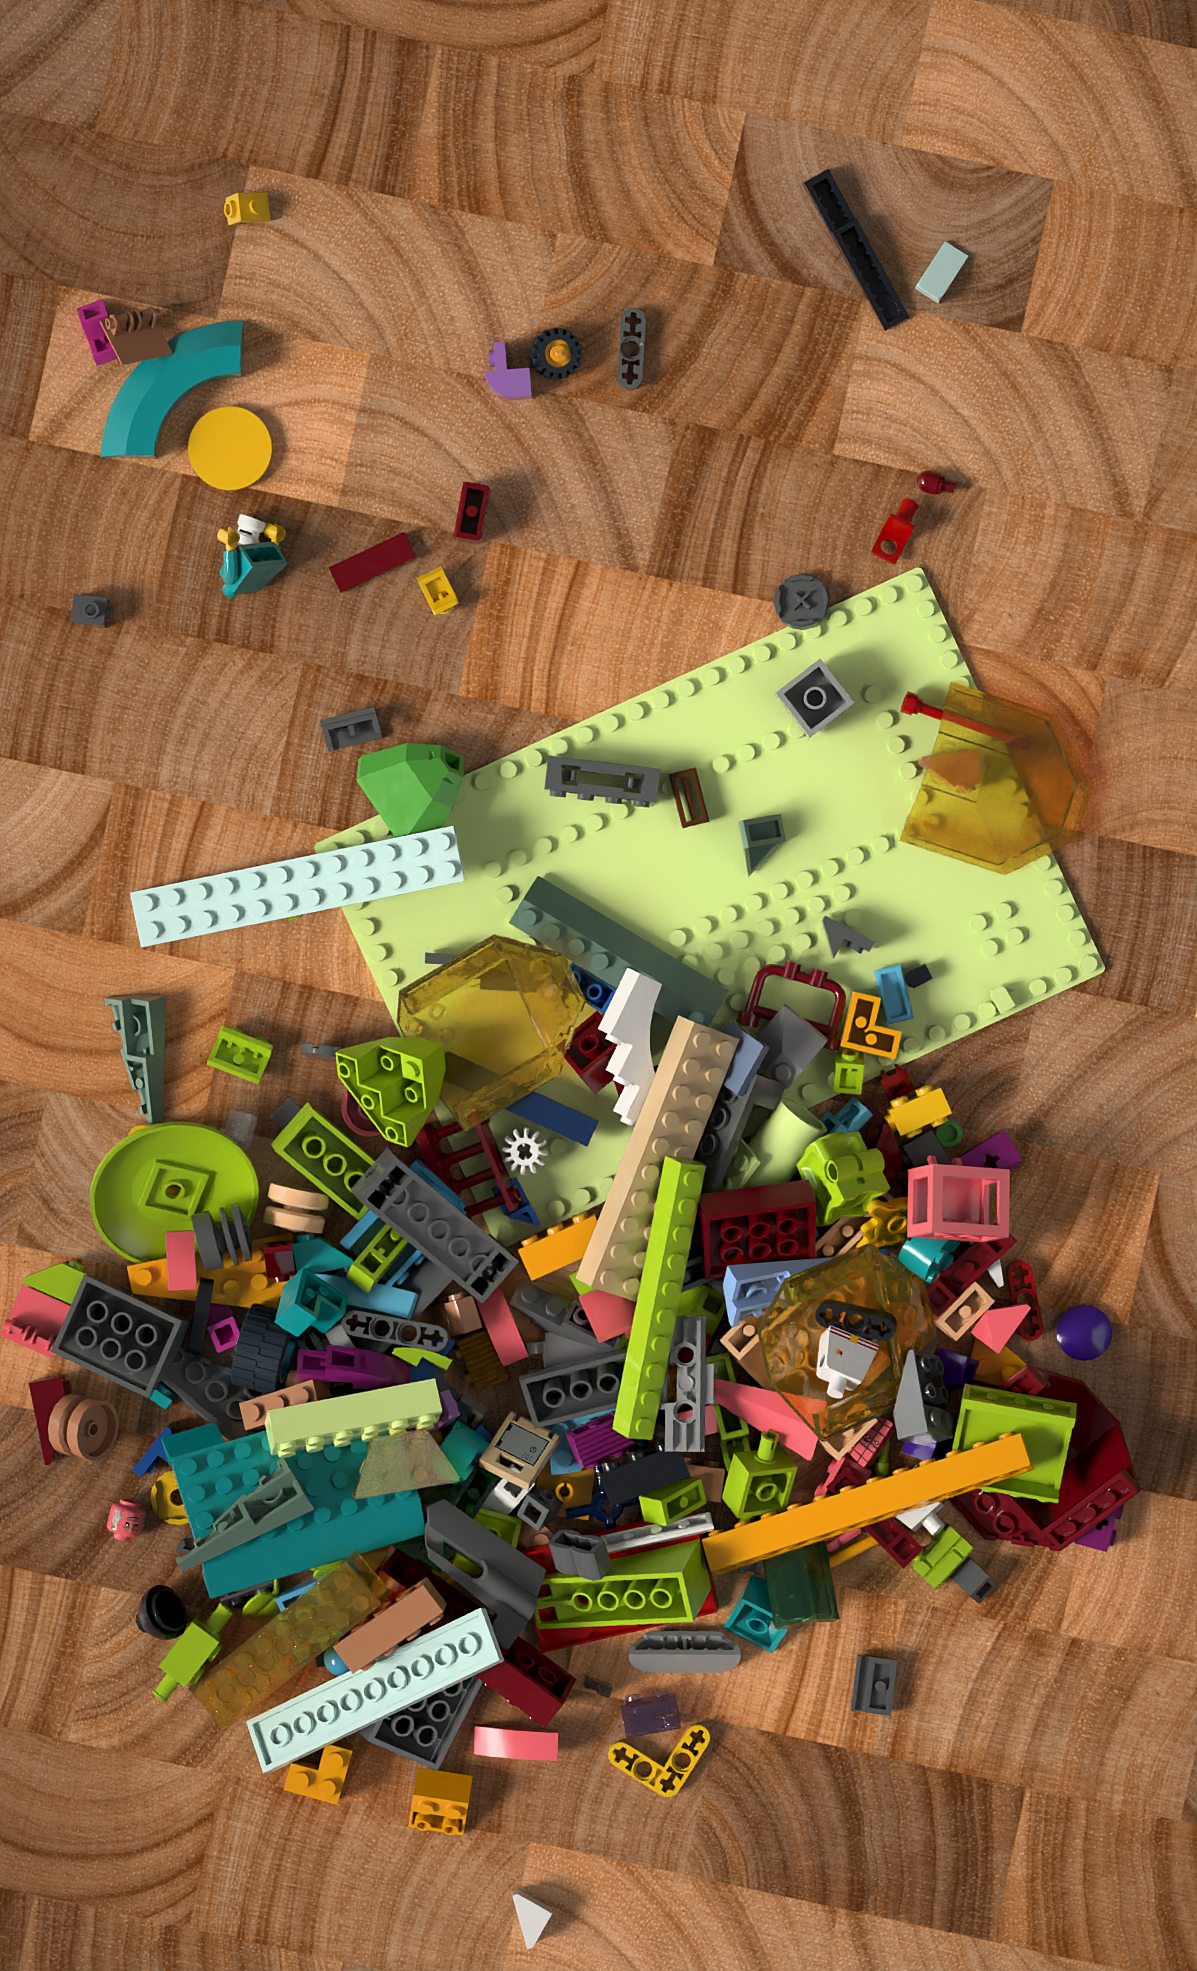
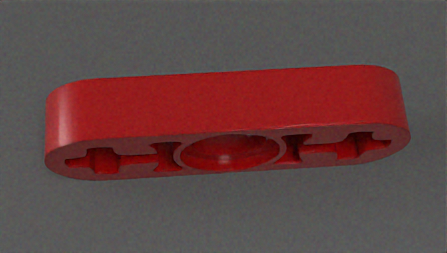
(1012, 1280)

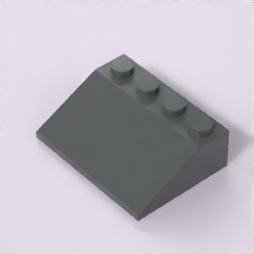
(120, 1335)

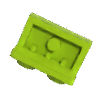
(240, 1054)

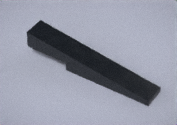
(855, 249)

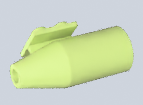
(774, 1148)

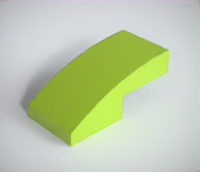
(413, 1356)

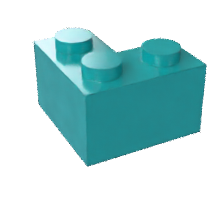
(309, 1302)

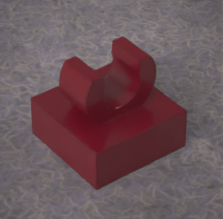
(896, 1084)

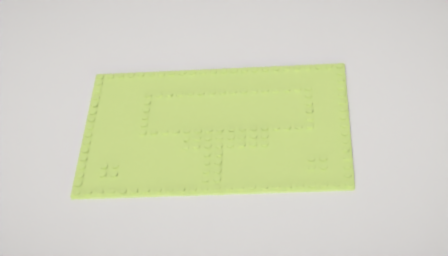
(690, 886)

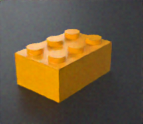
(558, 1247)

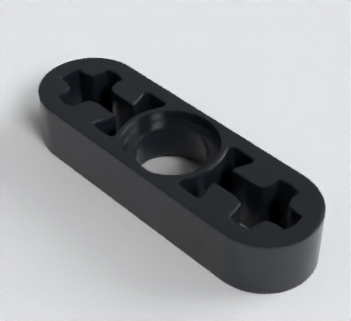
(866, 1313)
(200, 1315)

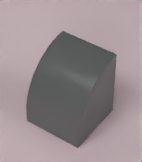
(973, 1580)

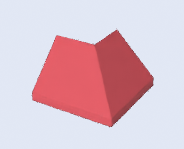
(999, 1324)

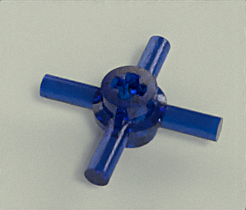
(595, 1506)

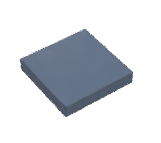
(745, 1060)

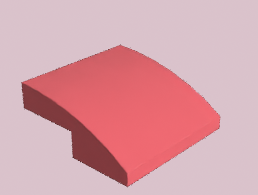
(608, 1314)

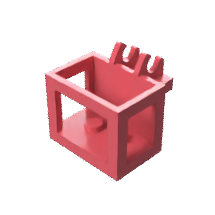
(954, 1202)

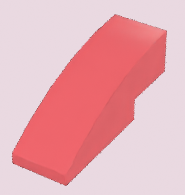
(516, 1742)

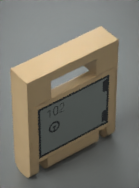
(521, 1445)

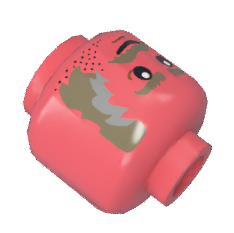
(126, 1519)

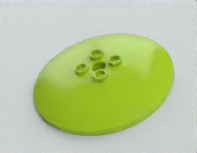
(132, 1180)

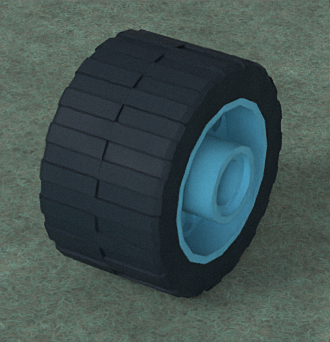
(262, 1352)

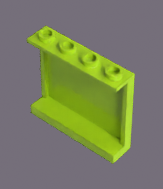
(1041, 1421)

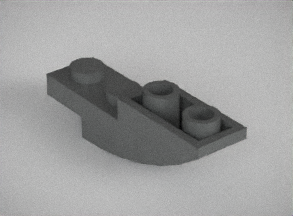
(556, 1315)

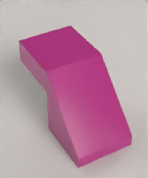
(90, 320)
(223, 1326)

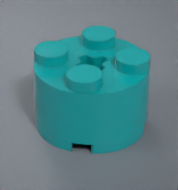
(927, 1256)
(462, 1447)

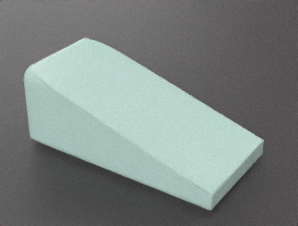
(941, 272)

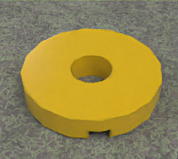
(162, 1501)

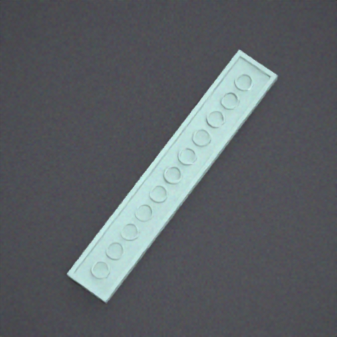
(298, 886)

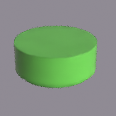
(948, 1133)

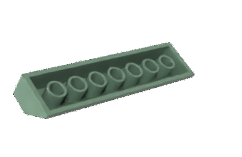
(610, 949)

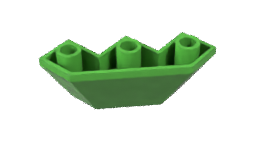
(412, 785)

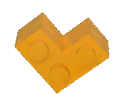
(860, 1028)
(323, 1780)

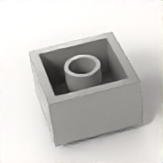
(814, 698)

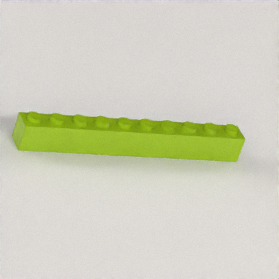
(658, 1297)

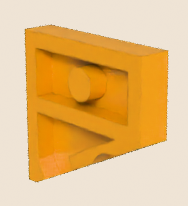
(994, 1367)

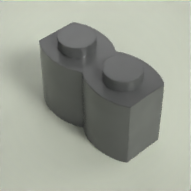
(580, 1554)

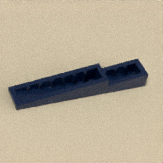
(555, 1117)

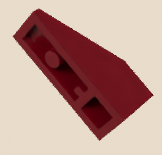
(279, 1260)
(45, 1395)

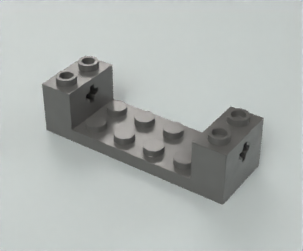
(727, 1125)
(434, 1225)

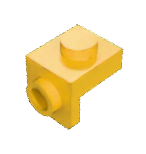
(247, 208)
(438, 591)

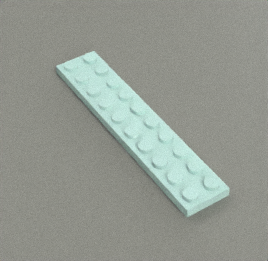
(369, 1696)

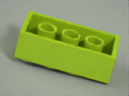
(325, 1156)

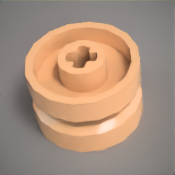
(295, 1212)

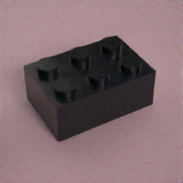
(642, 1473)

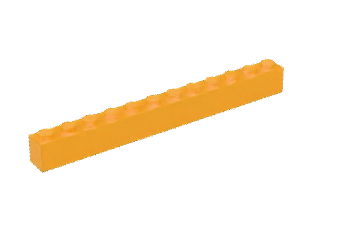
(867, 1504)

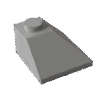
(791, 1044)

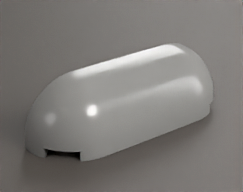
(684, 1652)

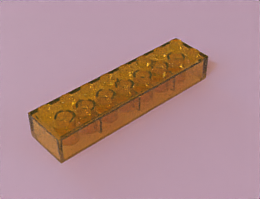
(290, 1640)

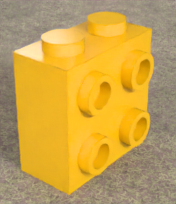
(909, 1115)

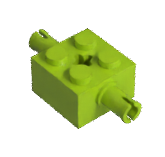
(760, 1480)
(191, 1650)

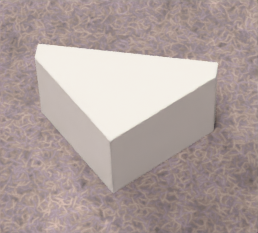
(532, 1916)

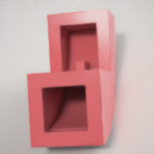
(502, 1328)

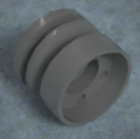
(222, 1237)

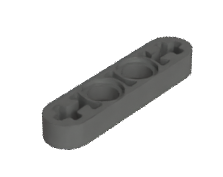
(395, 1332)

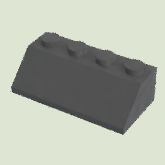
(427, 1282)

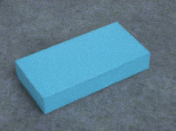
(893, 994)

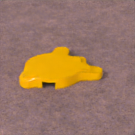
(887, 1222)

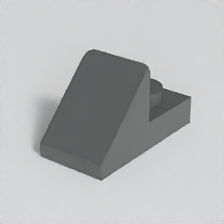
(836, 934)
(470, 1410)

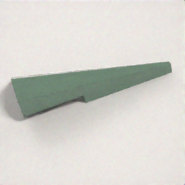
(142, 1032)
(267, 1507)

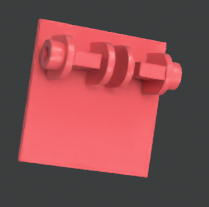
(35, 1320)

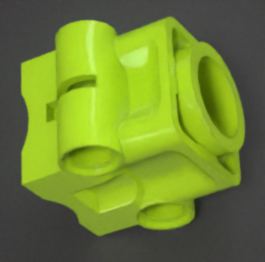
(843, 1175)

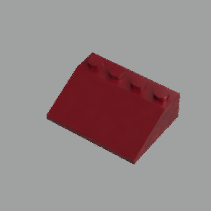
(756, 1226)

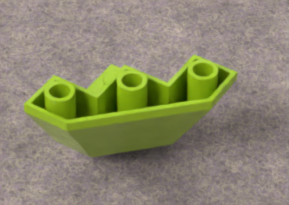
(394, 1082)

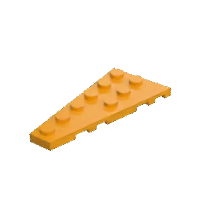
(233, 1284)

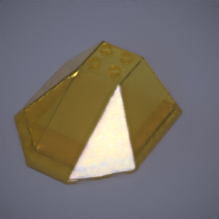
(997, 784)
(502, 1021)
(792, 1336)

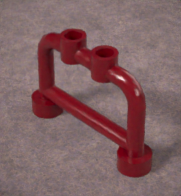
(792, 972)

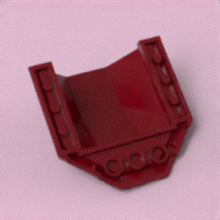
(1093, 1483)

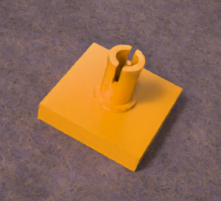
(571, 1488)

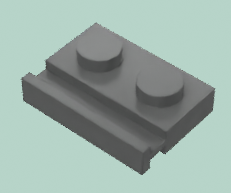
(873, 1684)

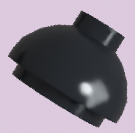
(162, 1613)

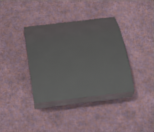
(427, 1727)

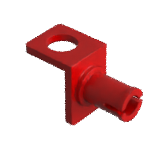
(896, 529)

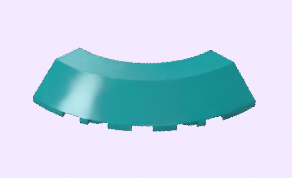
(164, 382)

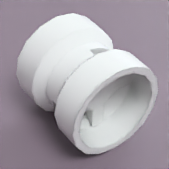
(251, 526)

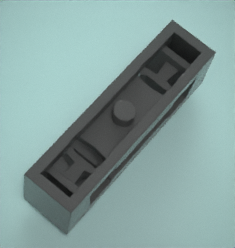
(613, 795)

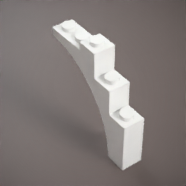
(628, 1026)

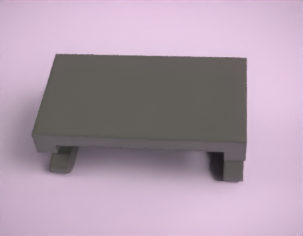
(351, 729)

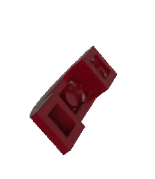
(965, 1271)
(886, 1533)

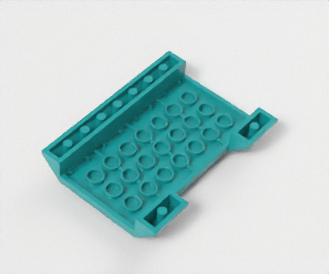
(218, 1473)

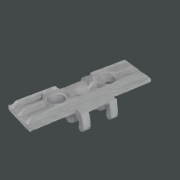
(694, 1387)

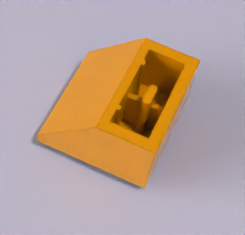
(440, 1801)

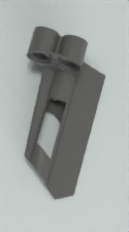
(508, 1579)

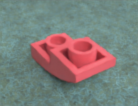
(181, 1260)

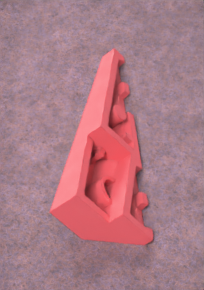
(767, 1412)

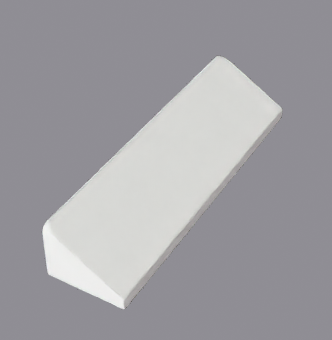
(657, 1533)

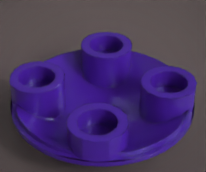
(1084, 1332)

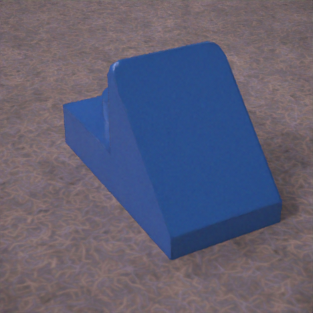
(149, 1461)

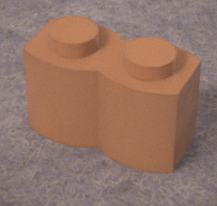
(456, 1313)

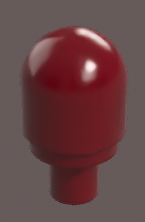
(934, 483)

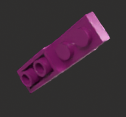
(354, 1365)

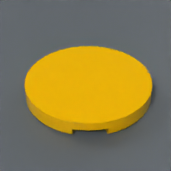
(230, 448)

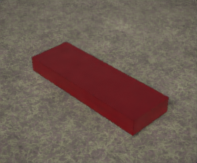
(372, 562)

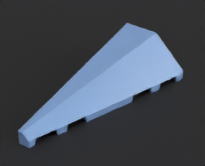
(753, 1286)

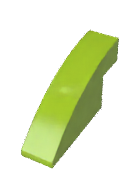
(732, 1429)

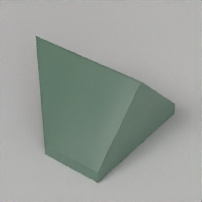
(760, 839)

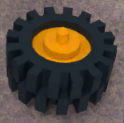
(556, 353)

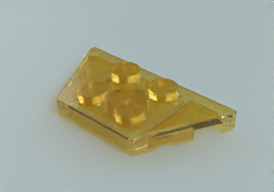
(403, 1464)

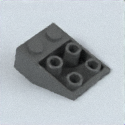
(922, 1401)

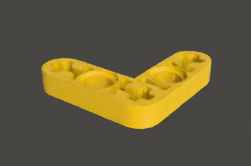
(659, 1770)

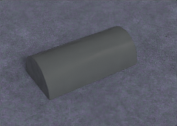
(574, 1388)

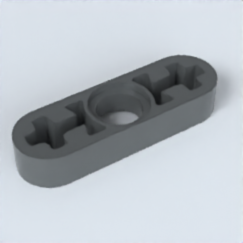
(623, 369)

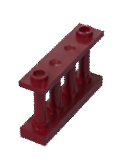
(440, 1163)

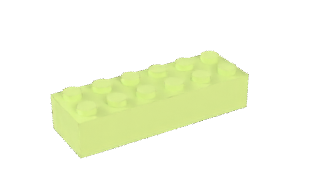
(352, 1418)

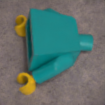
(250, 565)

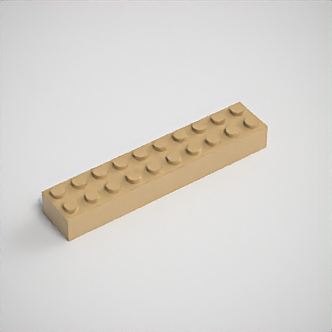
(666, 1126)

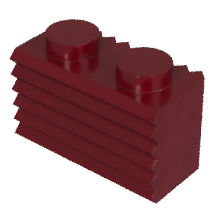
(471, 512)

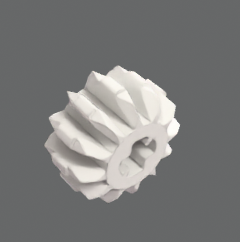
(515, 1152)

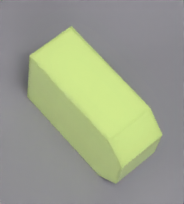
(1001, 999)

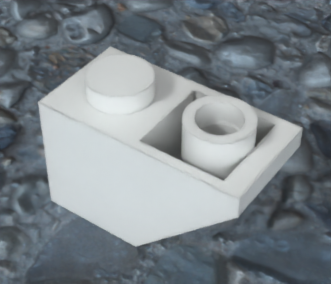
(505, 1495)

